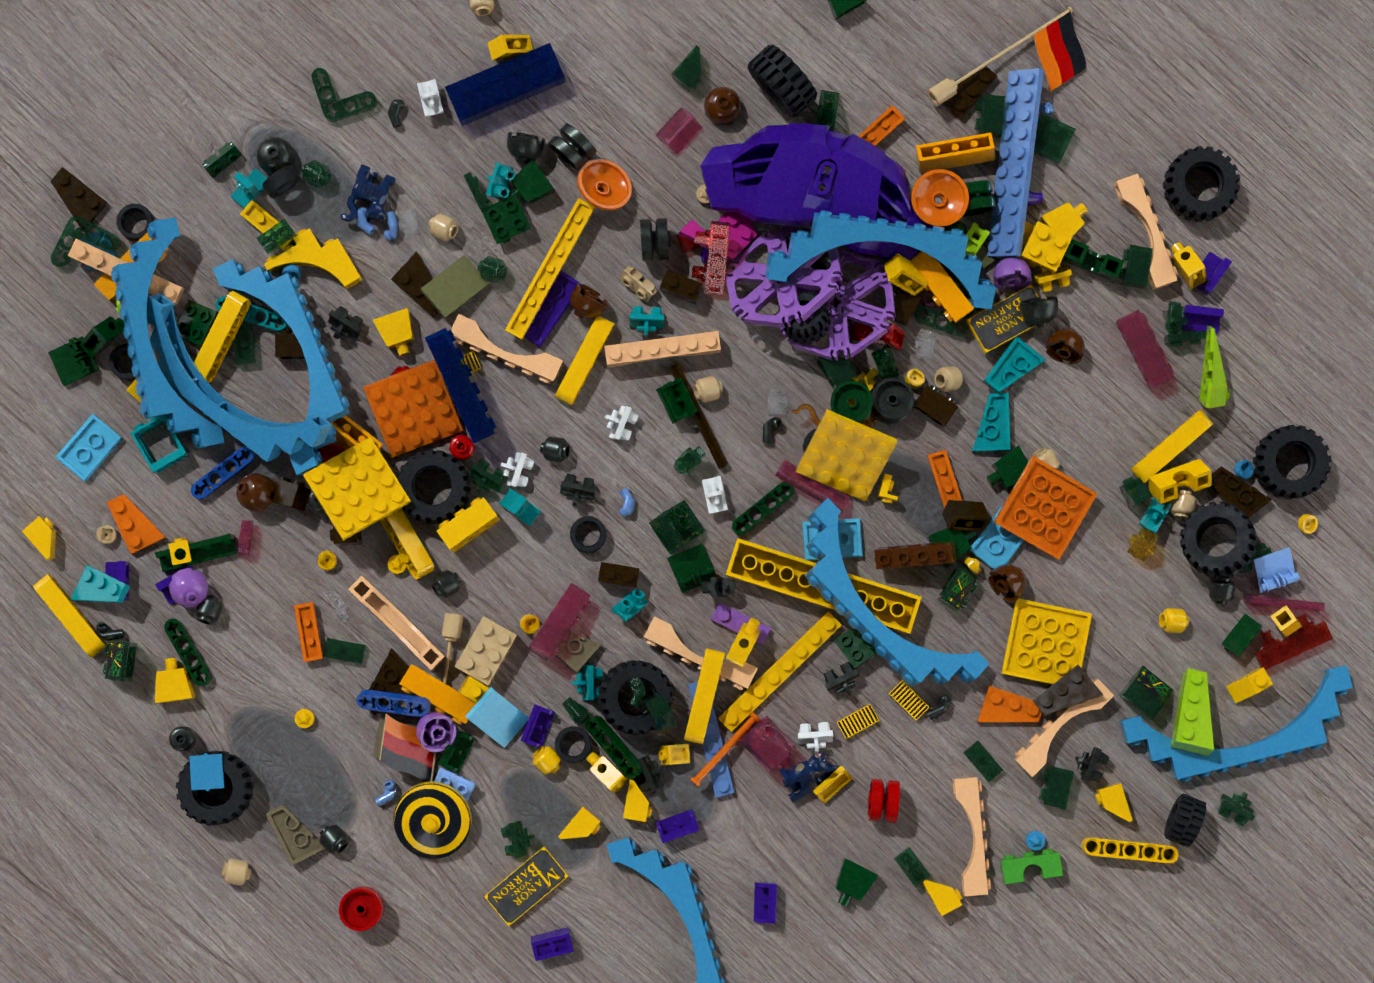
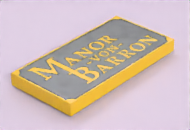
(1001, 322)
(526, 886)

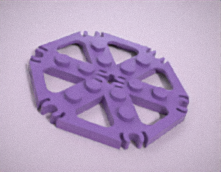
(785, 291)
(853, 309)

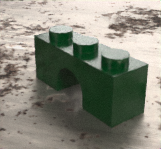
(1098, 264)

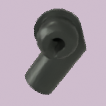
(395, 107)
(941, 709)

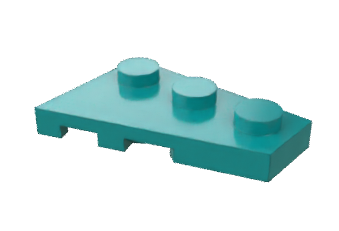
(1012, 365)
(995, 425)
(99, 587)

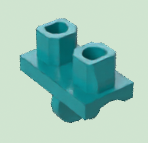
(499, 181)
(646, 322)
(1154, 515)
(630, 605)
(585, 682)

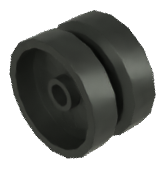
(571, 146)
(654, 239)
(902, 397)

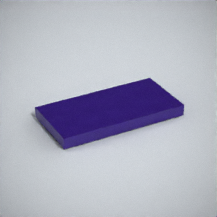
(551, 309)

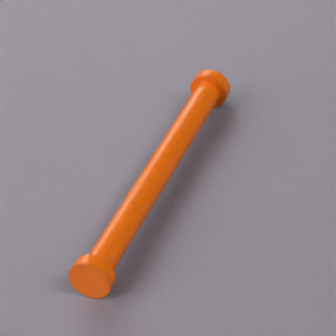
(725, 749)

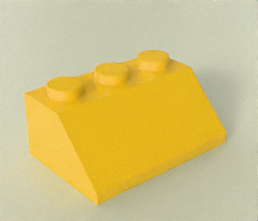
(467, 524)

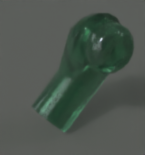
(638, 690)

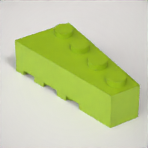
(1193, 716)

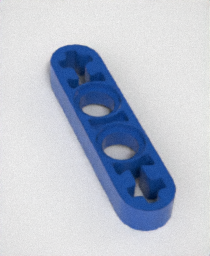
(224, 474)
(393, 699)

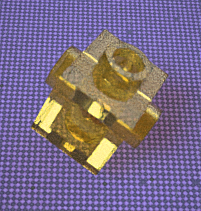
(1142, 544)

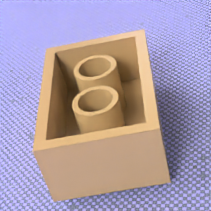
(486, 651)

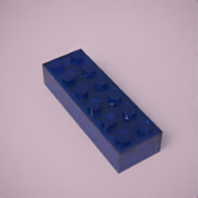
(505, 84)
(460, 385)

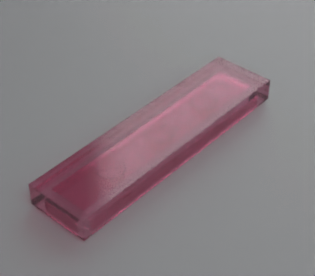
(811, 487)
(1279, 602)

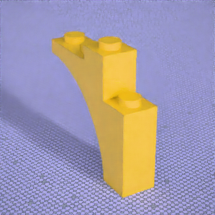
(308, 252)

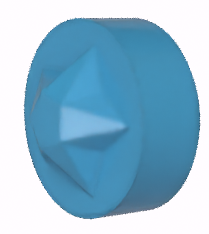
(293, 270)
(1244, 469)
(1035, 840)

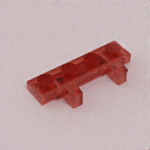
(715, 270)
(1278, 651)

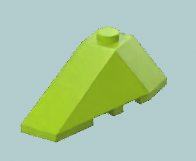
(1213, 381)

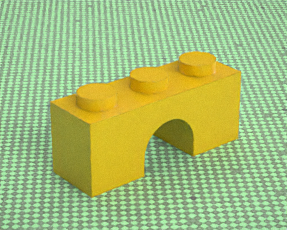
(1192, 474)

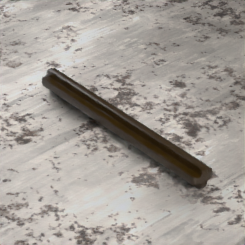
(702, 422)

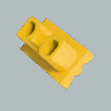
(1044, 279)

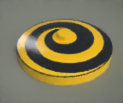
(432, 820)

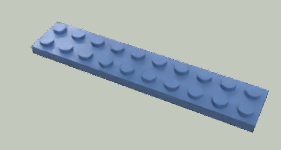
(1015, 163)

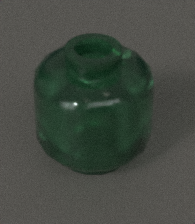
(316, 174)
(492, 269)

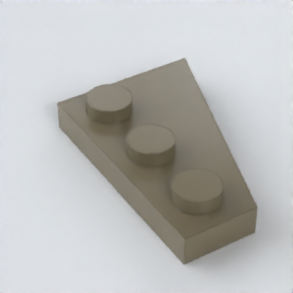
(575, 650)
(293, 835)

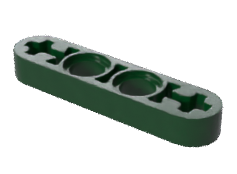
(764, 510)
(190, 650)
(611, 749)

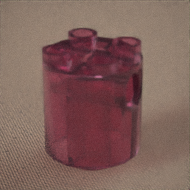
(768, 745)

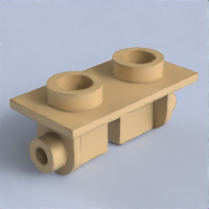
(631, 278)

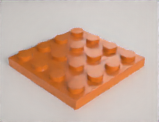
(413, 408)
(1045, 507)

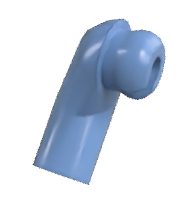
(1047, 108)
(362, 221)
(629, 503)
(389, 793)

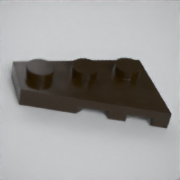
(969, 92)
(77, 196)
(412, 278)
(1237, 492)
(389, 676)
(1068, 691)

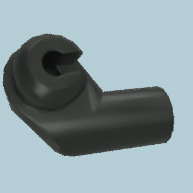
(769, 427)
(107, 633)

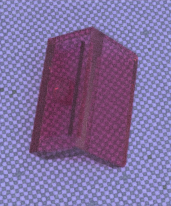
(679, 130)

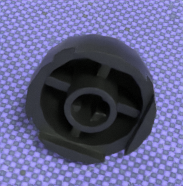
(525, 146)
(275, 154)
(1039, 310)

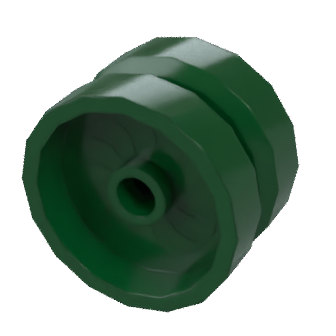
(978, 199)
(851, 392)

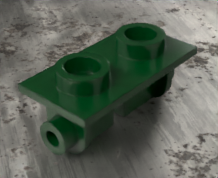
(228, 155)

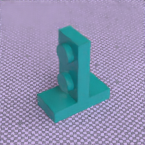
(248, 188)
(520, 507)

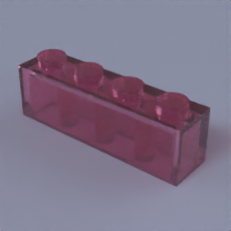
(1144, 349)
(559, 622)

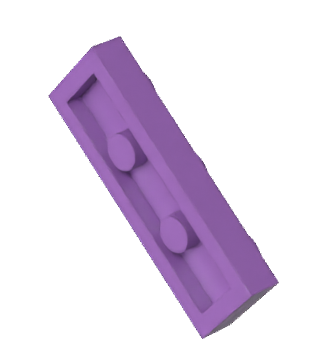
(733, 620)

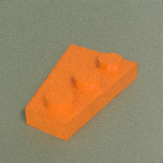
(133, 524)
(1007, 707)

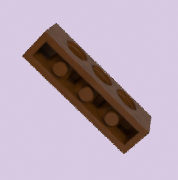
(915, 555)

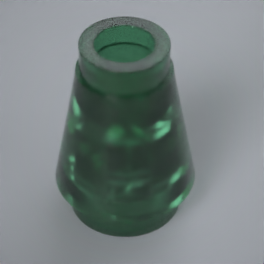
(577, 712)

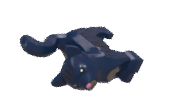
(369, 192)
(802, 776)

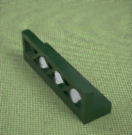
(200, 552)

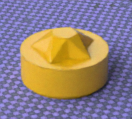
(915, 378)
(1307, 523)
(327, 560)
(396, 564)
(973, 564)
(529, 624)
(304, 718)

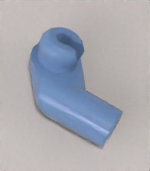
(393, 226)

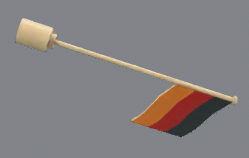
(1055, 47)
(399, 741)

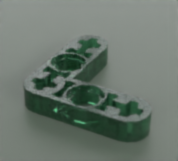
(340, 104)
(77, 233)
(949, 327)

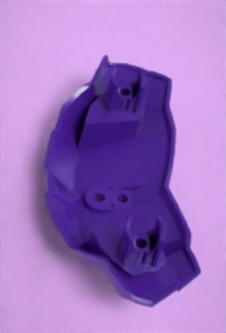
(779, 173)

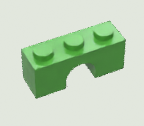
(1013, 867)

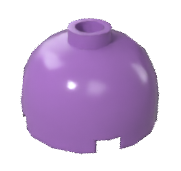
(1012, 273)
(188, 587)
(435, 731)

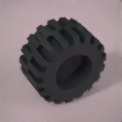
(811, 329)
(1185, 820)

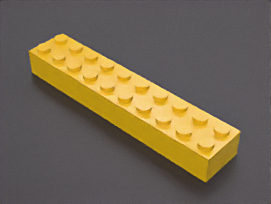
(787, 574)

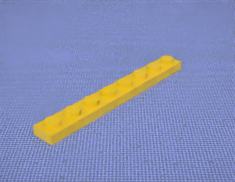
(550, 269)
(779, 671)

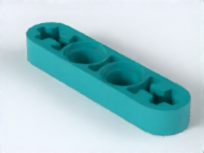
(251, 316)

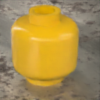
(1173, 620)
(546, 760)

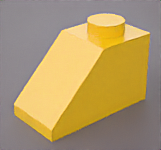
(509, 46)
(904, 274)
(42, 536)
(1249, 684)
(1114, 801)
(636, 804)
(581, 825)
(943, 896)

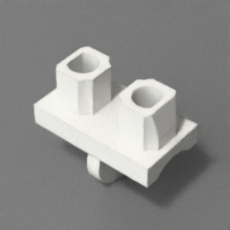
(430, 98)
(617, 423)
(520, 462)
(714, 495)
(816, 739)

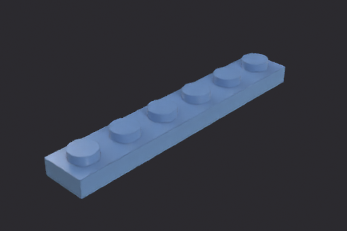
(712, 744)

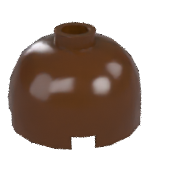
(722, 106)
(586, 302)
(1065, 345)
(255, 492)
(1008, 581)

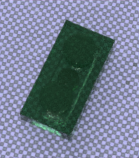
(473, 184)
(1177, 339)
(244, 345)
(344, 650)
(983, 761)

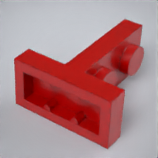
(893, 338)

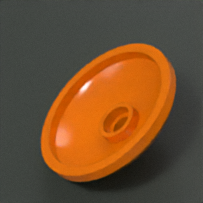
(609, 179)
(943, 185)

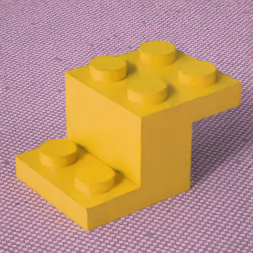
(1043, 246)

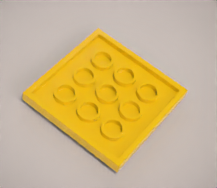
(846, 455)
(356, 488)
(1045, 641)

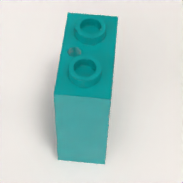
(166, 461)

